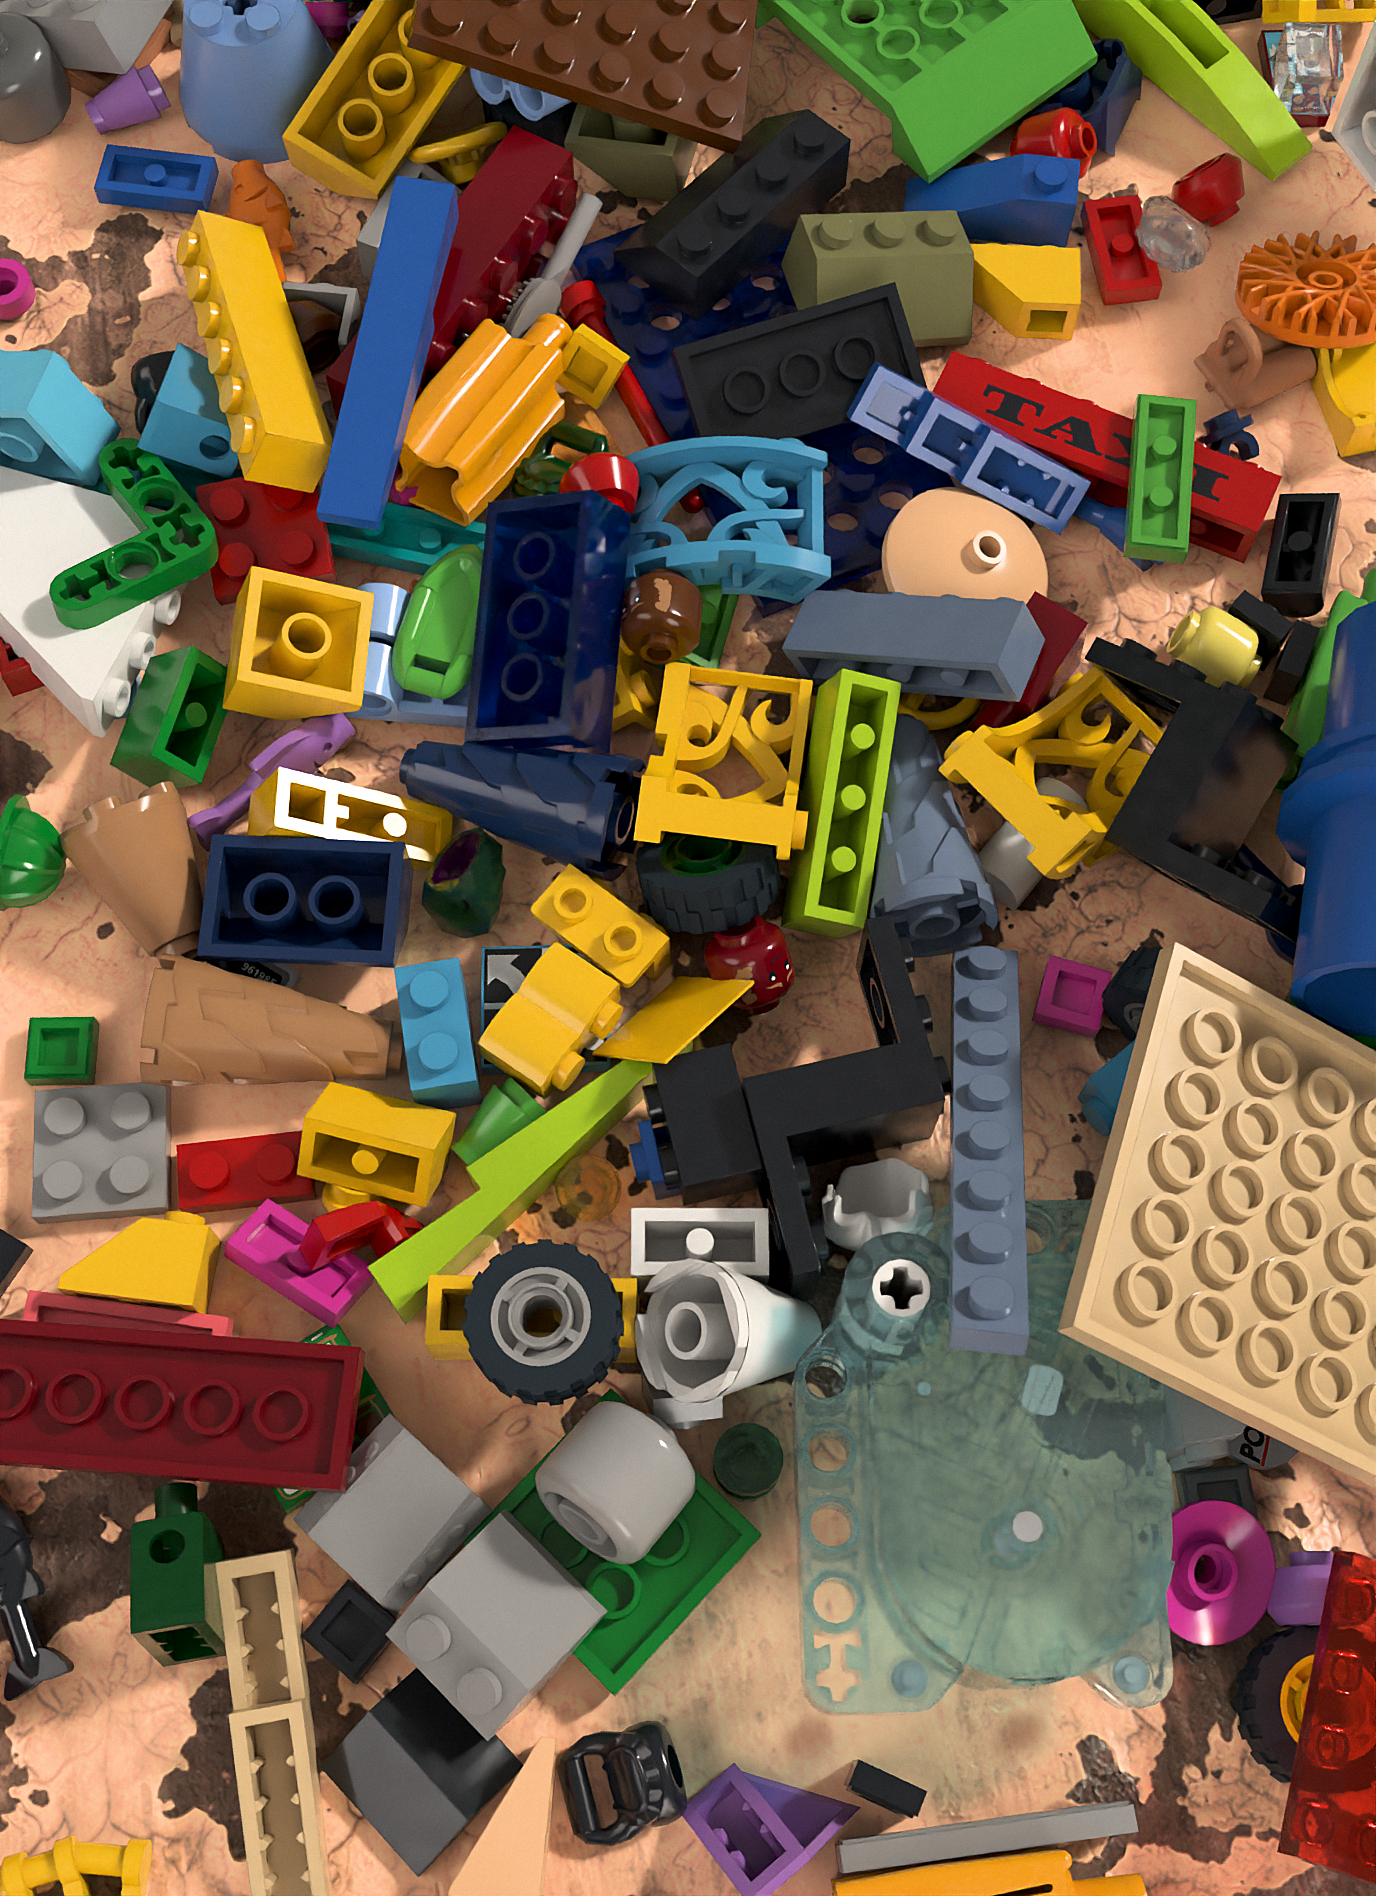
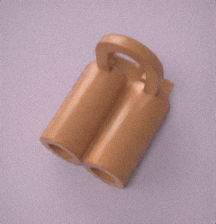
(1253, 366)

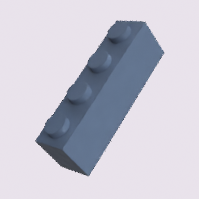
(922, 641)

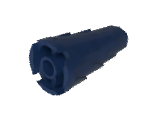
(539, 798)

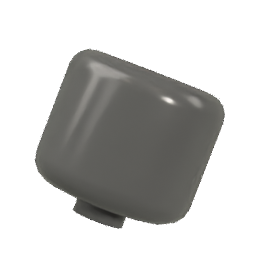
(32, 82)

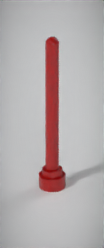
(584, 305)

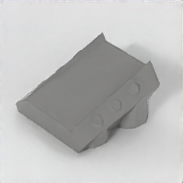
(397, 1515)

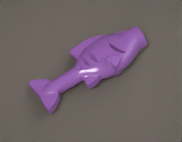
(299, 750)

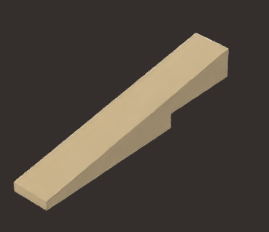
(273, 1726)

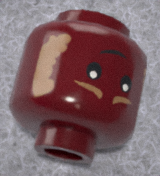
(752, 953)

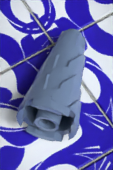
(923, 856)

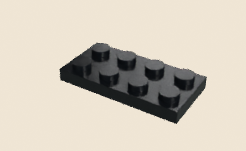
(795, 369)

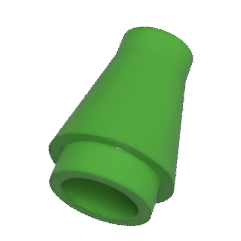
(496, 1120)

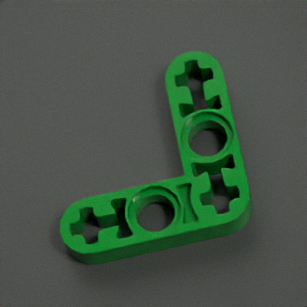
(154, 546)

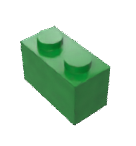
(173, 720)

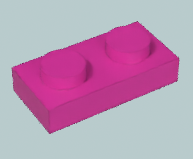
(270, 1252)

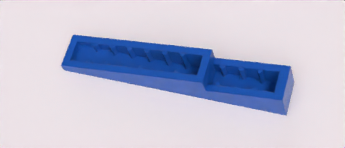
(389, 352)

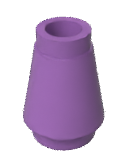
(128, 101)

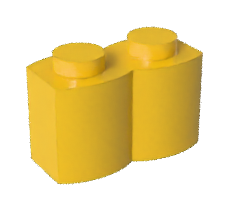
(551, 1021)

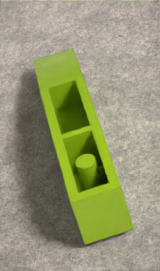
(1204, 74)

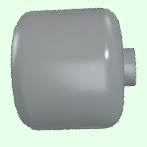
(616, 1481)

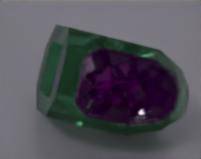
(466, 884)

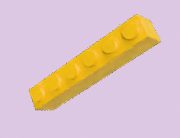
(254, 353)

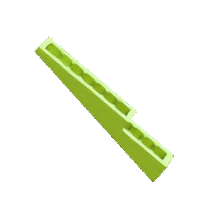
(508, 1184)

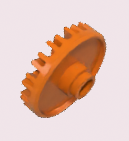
(1310, 292)

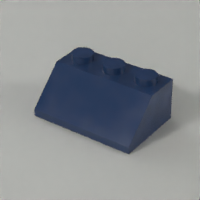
(305, 901)

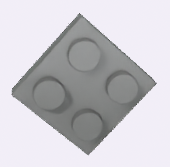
(101, 1152)

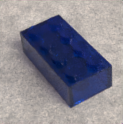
(549, 623)

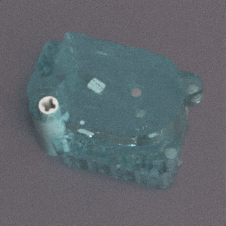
(990, 1498)

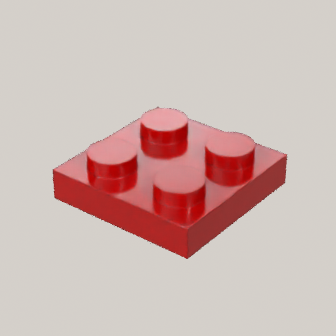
(266, 530)

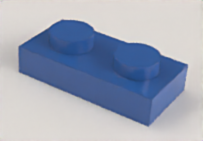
(156, 179)

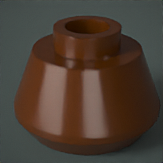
(318, 333)

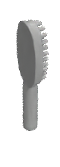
(544, 293)

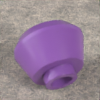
(1300, 1589)

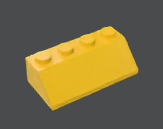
(369, 105)

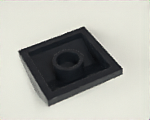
(419, 1770)

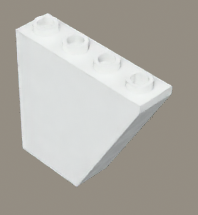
(42, 533)

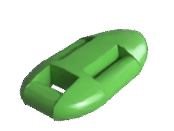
(440, 626)

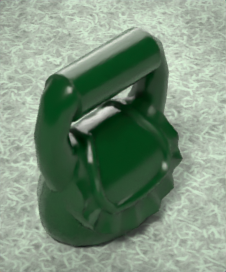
(543, 470)

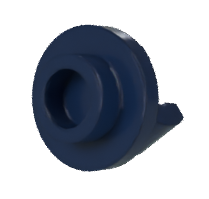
(1228, 430)

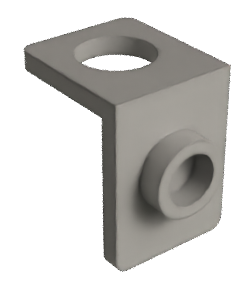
(338, 299)

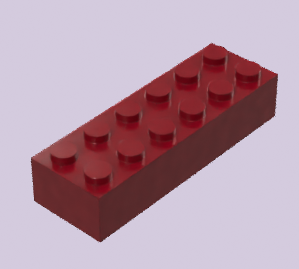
(502, 238)

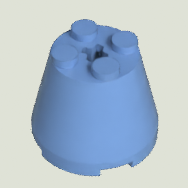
(248, 73)

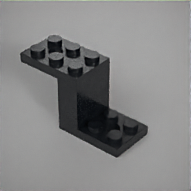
(1201, 783)
(846, 1103)

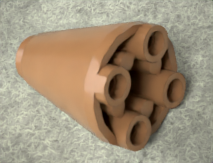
(143, 867)

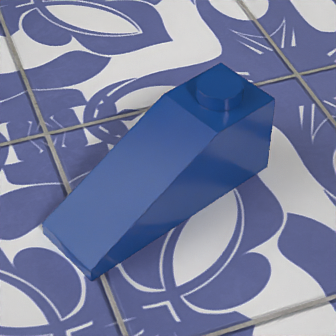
(1006, 199)

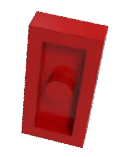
(1118, 261)
(241, 1173)

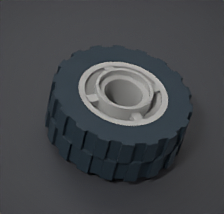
(519, 1286)

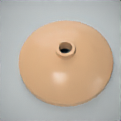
(938, 542)

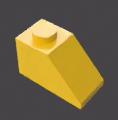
(151, 1265)

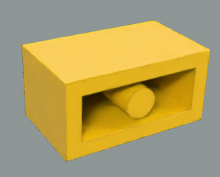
(376, 1144)

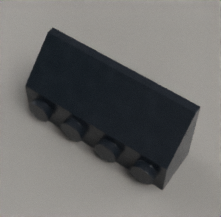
(738, 210)

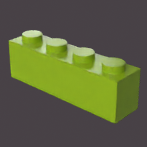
(845, 804)

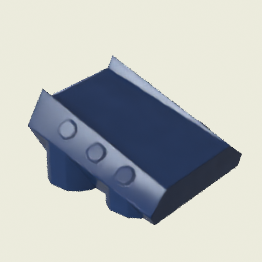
(1101, 94)

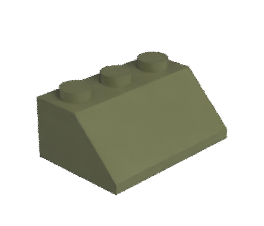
(630, 155)
(861, 251)

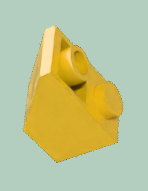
(1029, 288)

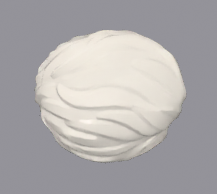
(875, 1202)

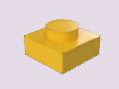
(591, 366)

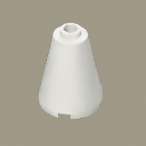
(718, 1331)

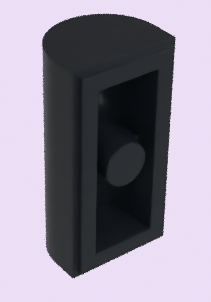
(1301, 553)

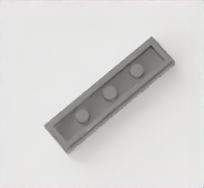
(985, 1836)

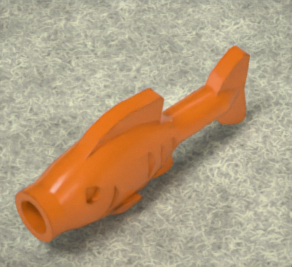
(262, 203)

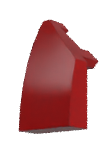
(354, 1228)

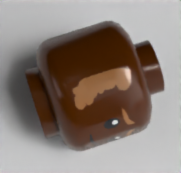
(661, 616)

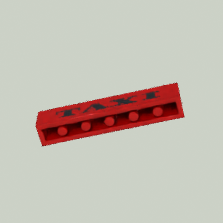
(1226, 493)

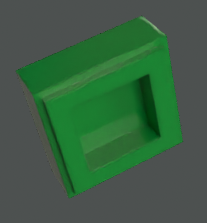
(61, 1051)

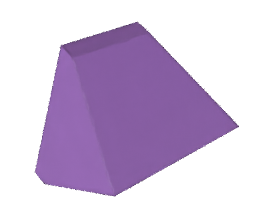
(762, 1828)

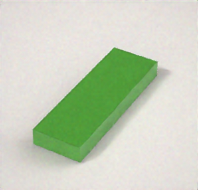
(1160, 479)

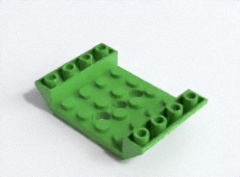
(944, 67)

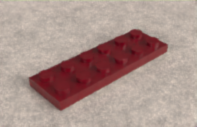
(178, 1405)

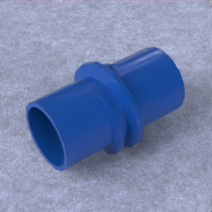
(1331, 832)

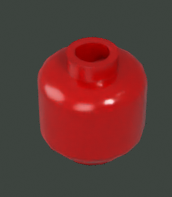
(1057, 134)

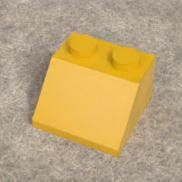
(297, 647)

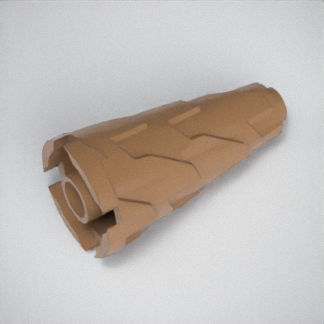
(255, 1032)

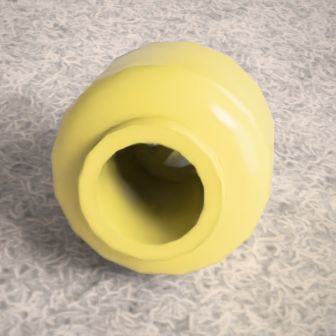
(1217, 646)

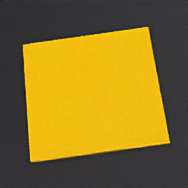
(672, 1019)

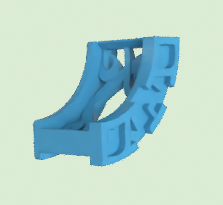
(740, 471)

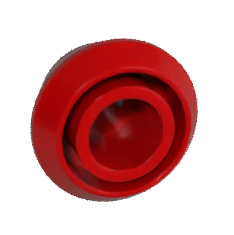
(1211, 189)
(606, 474)

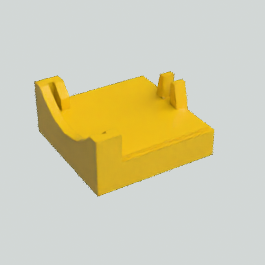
(1348, 396)

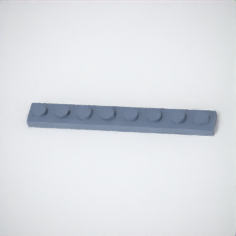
(986, 1156)

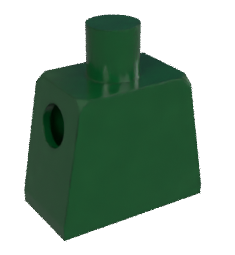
(175, 1580)

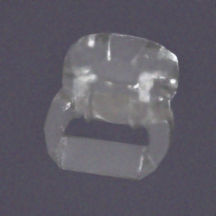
(1172, 235)

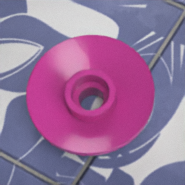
(1236, 1574)

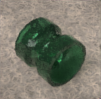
(745, 1475)

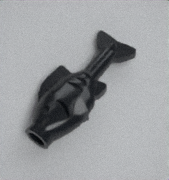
(17, 1583)

